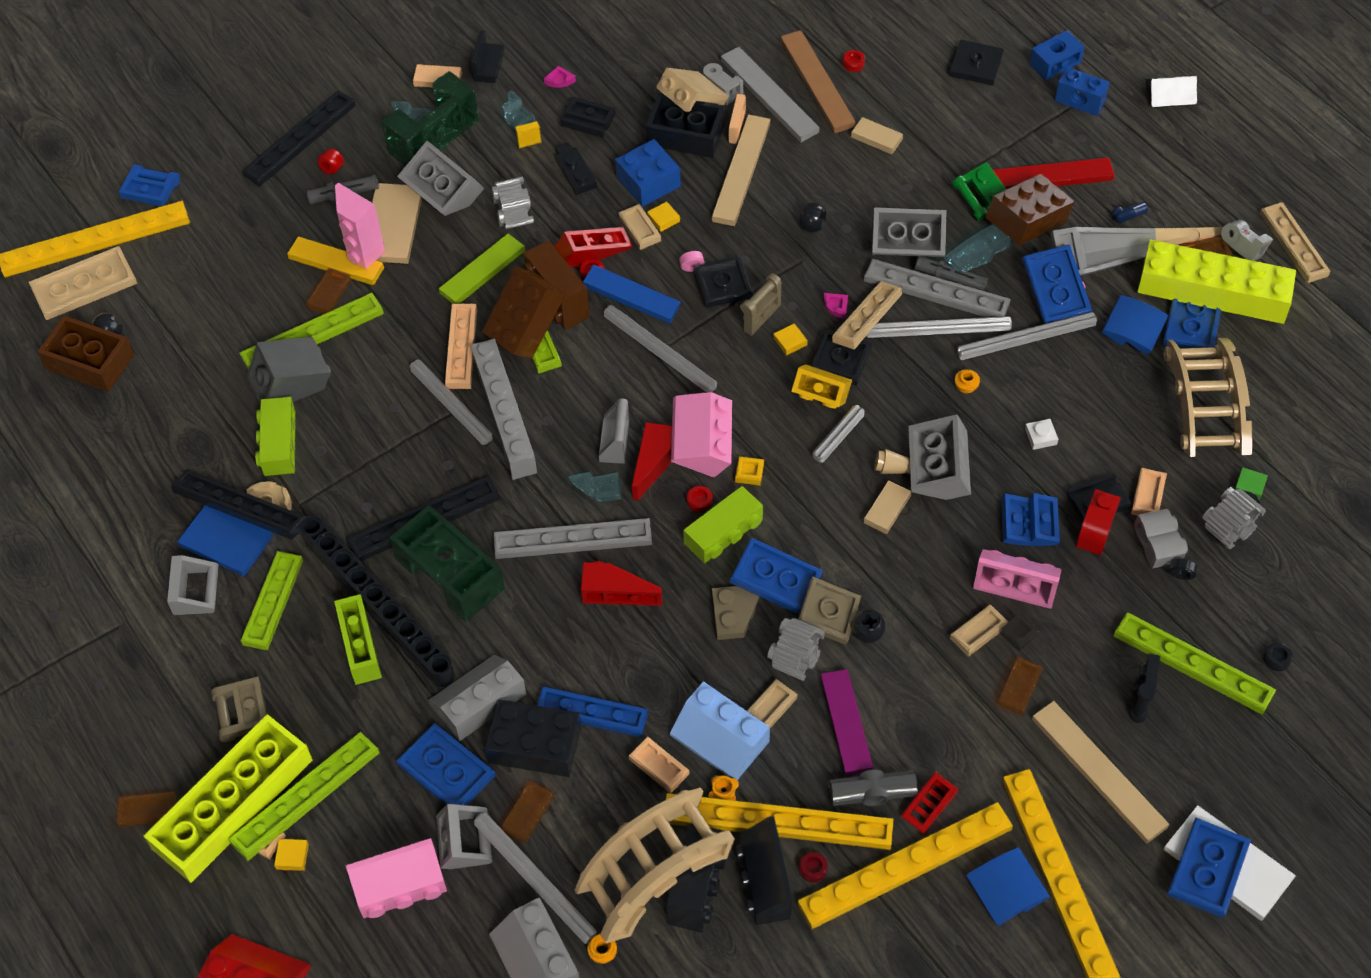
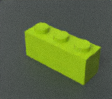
(276, 436)
(723, 525)
(358, 639)

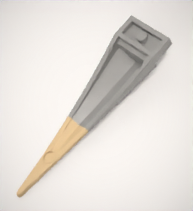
(1109, 247)

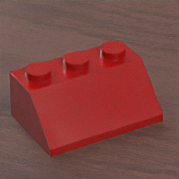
(246, 959)

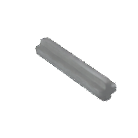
(838, 434)

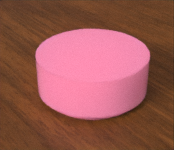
(690, 260)

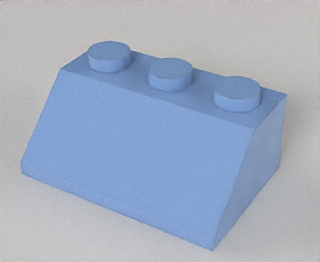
(720, 731)

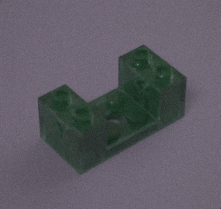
(452, 117)
(466, 577)

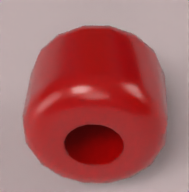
(330, 161)

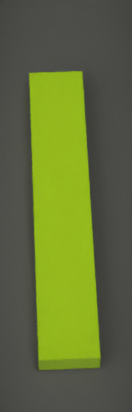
(329, 324)
(1195, 663)
(303, 796)

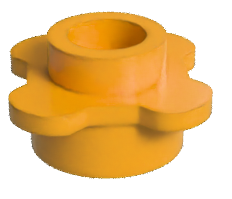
(726, 782)

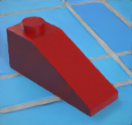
(592, 244)
(652, 458)
(612, 585)

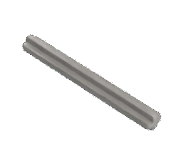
(451, 402)

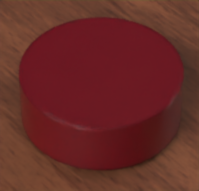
(813, 867)

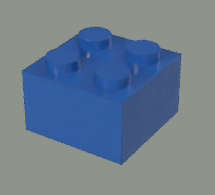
(648, 172)

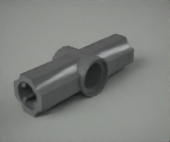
(873, 788)

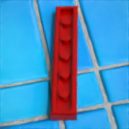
(1059, 173)

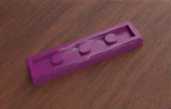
(846, 722)

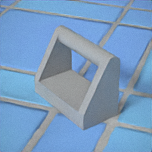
(615, 433)
(178, 583)
(450, 838)

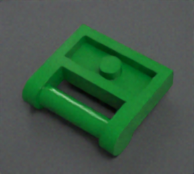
(985, 184)

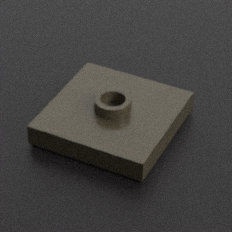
(829, 609)

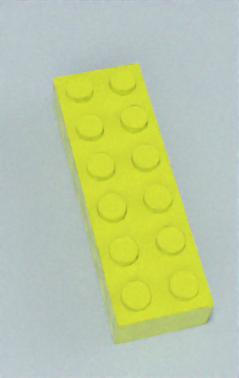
(1217, 281)
(228, 798)

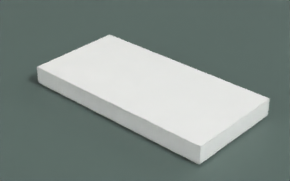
(1260, 878)

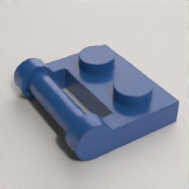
(148, 190)

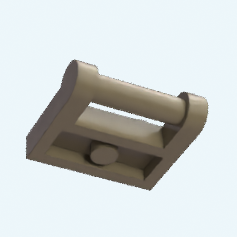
(762, 304)
(248, 704)

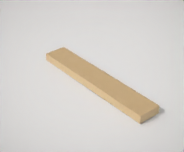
(741, 170)
(1100, 772)

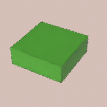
(1251, 482)

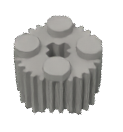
(512, 202)
(1233, 517)
(796, 648)

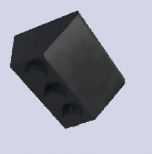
(764, 873)

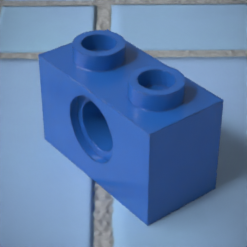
(1056, 55)
(1082, 91)

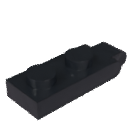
(574, 169)

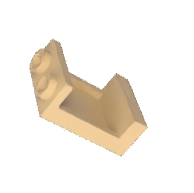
(688, 86)

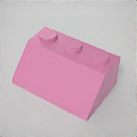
(359, 227)
(702, 432)
(1017, 578)
(396, 879)

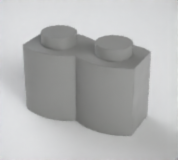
(1160, 537)

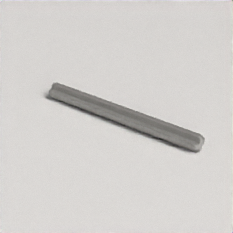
(945, 326)
(1026, 336)
(660, 349)
(535, 877)

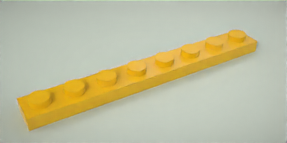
(93, 239)
(795, 822)
(904, 865)
(1059, 876)

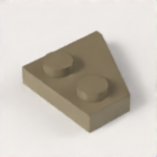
(733, 611)

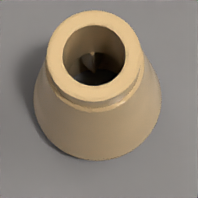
(891, 463)

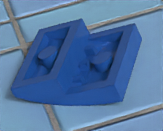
(1134, 323)
(1030, 520)
(1008, 886)

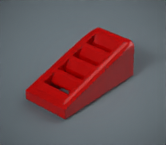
(943, 784)

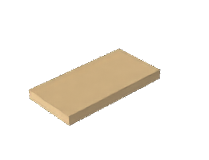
(397, 216)
(82, 282)

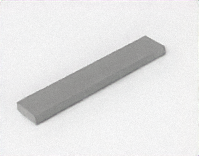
(770, 94)
(938, 289)
(572, 538)

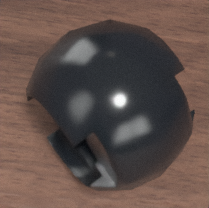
(812, 217)
(107, 322)
(866, 634)

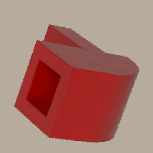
(1098, 522)

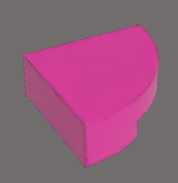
(559, 78)
(836, 304)

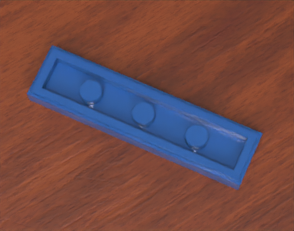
(631, 294)
(596, 711)

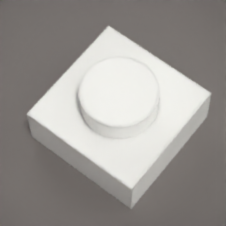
(1041, 434)

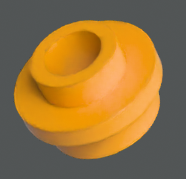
(967, 386)
(597, 957)

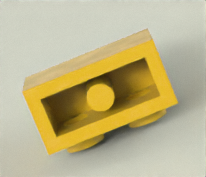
(822, 386)

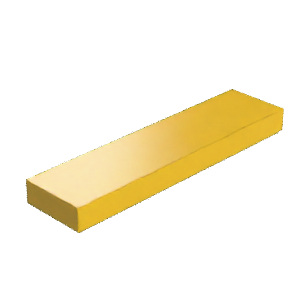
(328, 257)

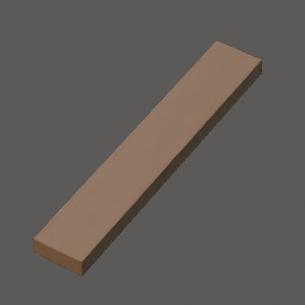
(818, 82)

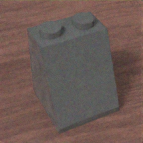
(287, 369)

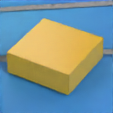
(528, 134)
(663, 216)
(790, 339)
(749, 471)
(291, 854)

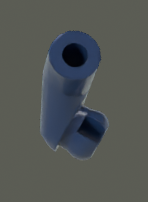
(1122, 215)

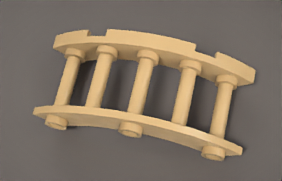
(1234, 384)
(657, 879)

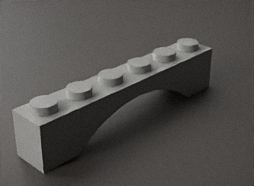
(504, 409)

